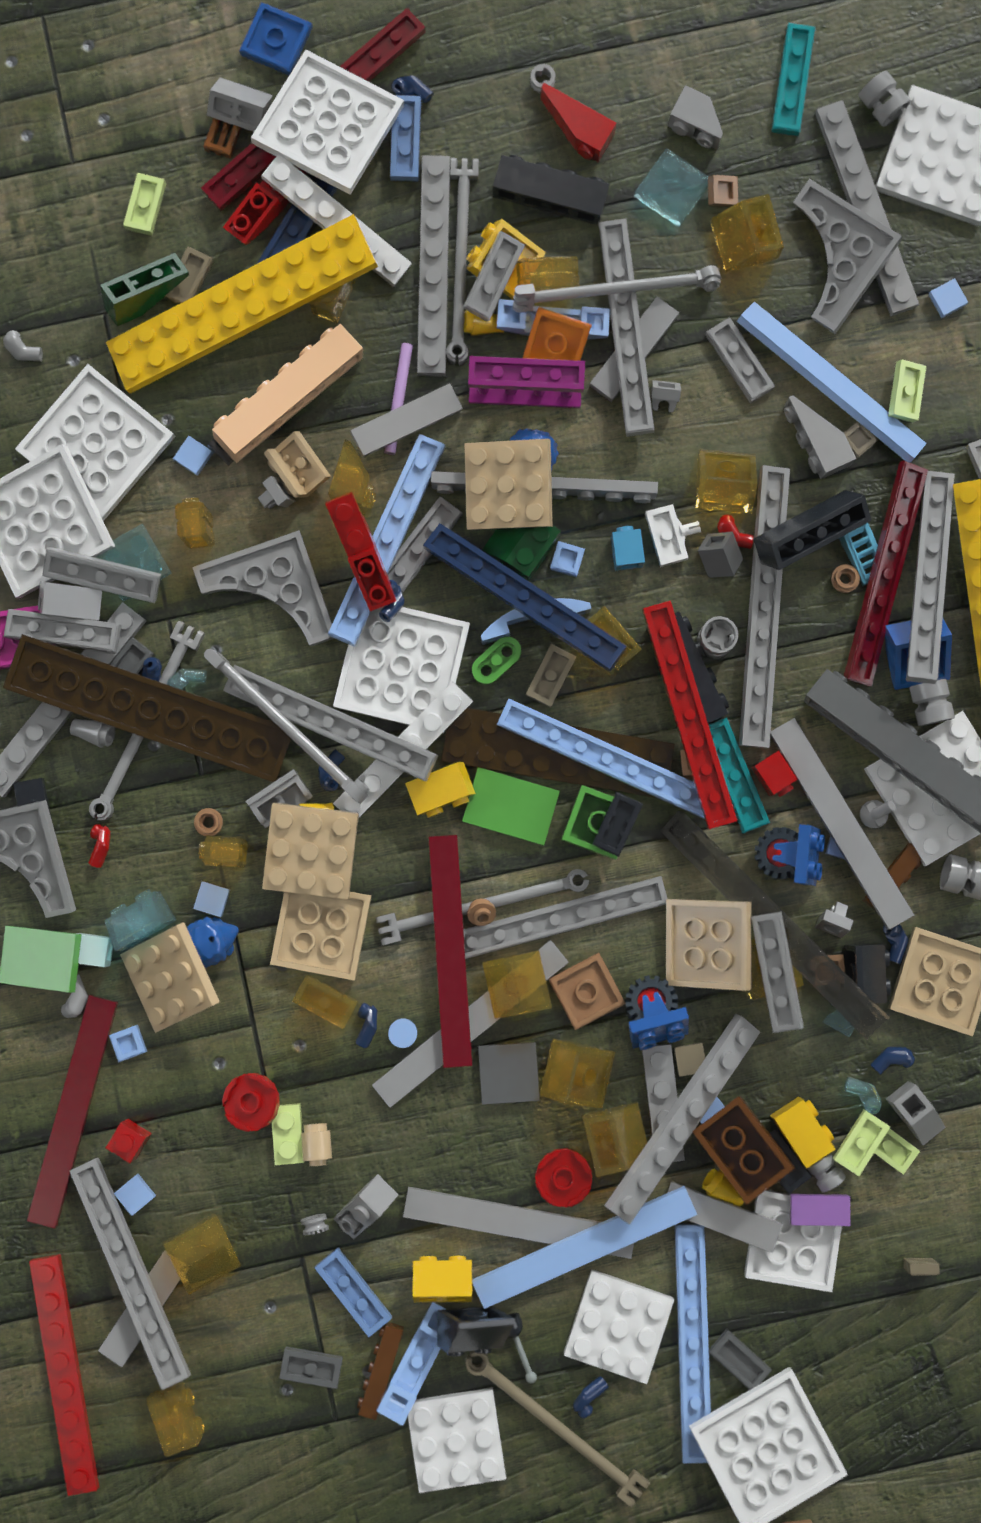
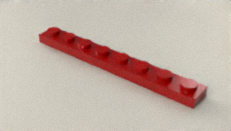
(689, 715)
(64, 1375)

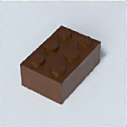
(743, 1149)

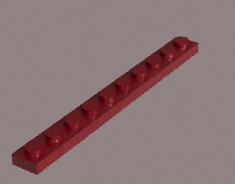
(365, 63)

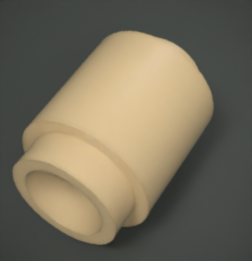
(316, 1144)

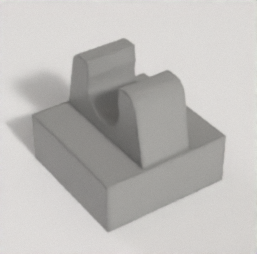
(665, 391)
(275, 494)
(834, 921)

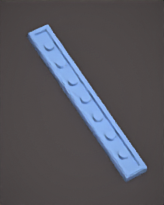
(831, 382)
(390, 532)
(601, 756)
(583, 1248)
(692, 1334)

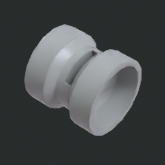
(826, 1173)

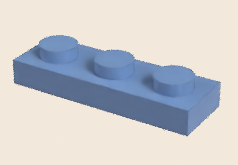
(406, 141)
(353, 1292)

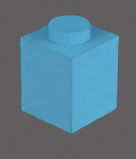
(627, 548)

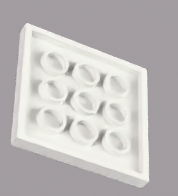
(327, 121)
(936, 156)
(105, 433)
(45, 508)
(401, 664)
(920, 817)
(768, 1449)

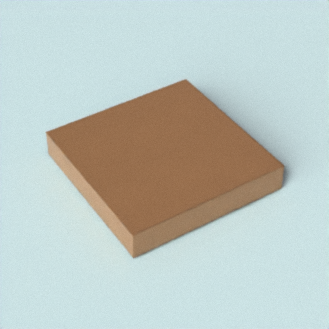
(587, 991)

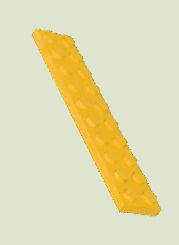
(242, 304)

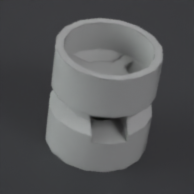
(878, 91)
(718, 637)
(932, 702)
(961, 876)

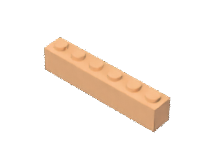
(287, 392)

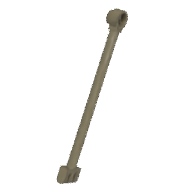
(626, 1483)

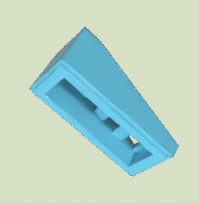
(849, 547)

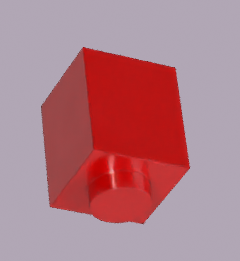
(775, 774)
(128, 1140)

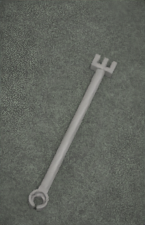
(464, 176)
(526, 296)
(184, 641)
(355, 789)
(396, 927)

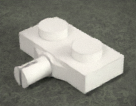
(669, 534)

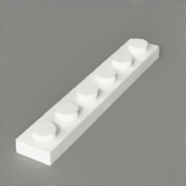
(327, 211)
(420, 732)

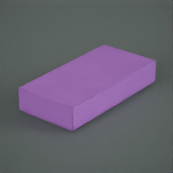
(819, 1210)

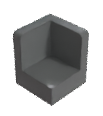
(720, 554)

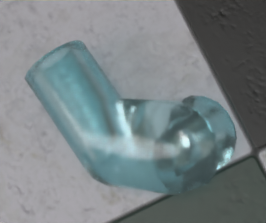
(186, 676)
(867, 1094)

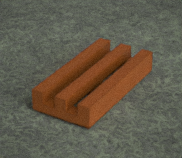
(219, 148)

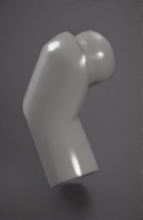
(18, 350)
(76, 1001)

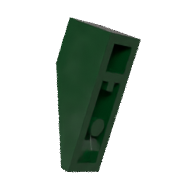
(141, 289)

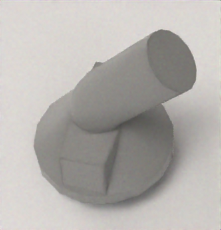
(875, 813)

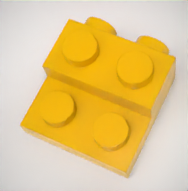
(478, 254)

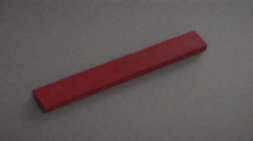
(885, 573)
(450, 951)
(72, 1111)

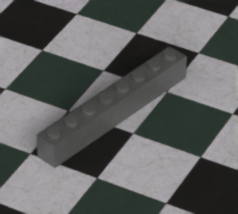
(898, 746)

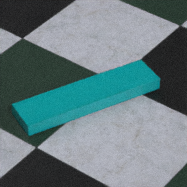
(793, 79)
(741, 788)

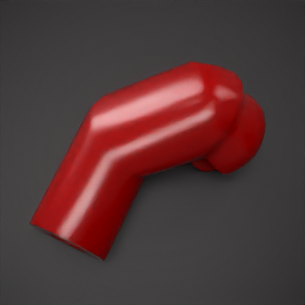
(727, 524)
(101, 847)

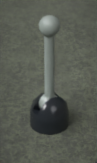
(530, 1377)

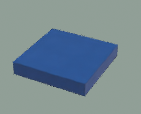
(275, 38)

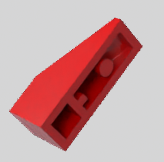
(584, 127)

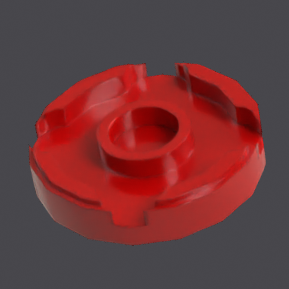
(251, 1102)
(563, 1177)

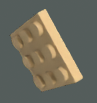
(508, 484)
(310, 850)
(321, 933)
(708, 944)
(169, 977)
(939, 982)

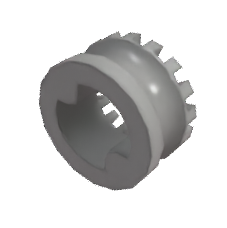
(538, 71)
(314, 1223)

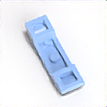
(522, 321)
(500, 627)
(412, 1369)

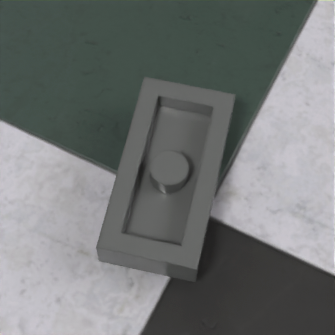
(311, 1367)

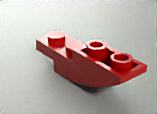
(256, 212)
(361, 551)

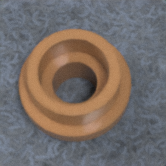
(851, 572)
(200, 818)
(481, 912)

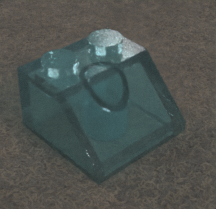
(138, 921)

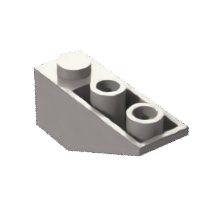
(823, 441)

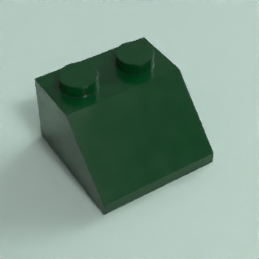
(522, 548)

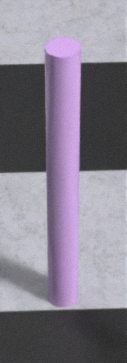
(400, 385)

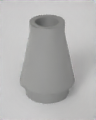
(93, 732)

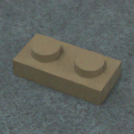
(550, 675)

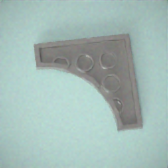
(854, 248)
(277, 572)
(32, 849)

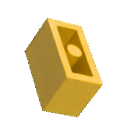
(442, 788)
(803, 1132)
(442, 1280)

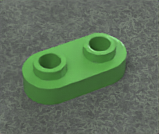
(496, 661)

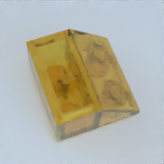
(747, 233)
(614, 1138)

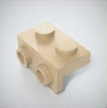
(297, 466)

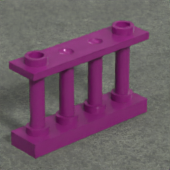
(526, 382)

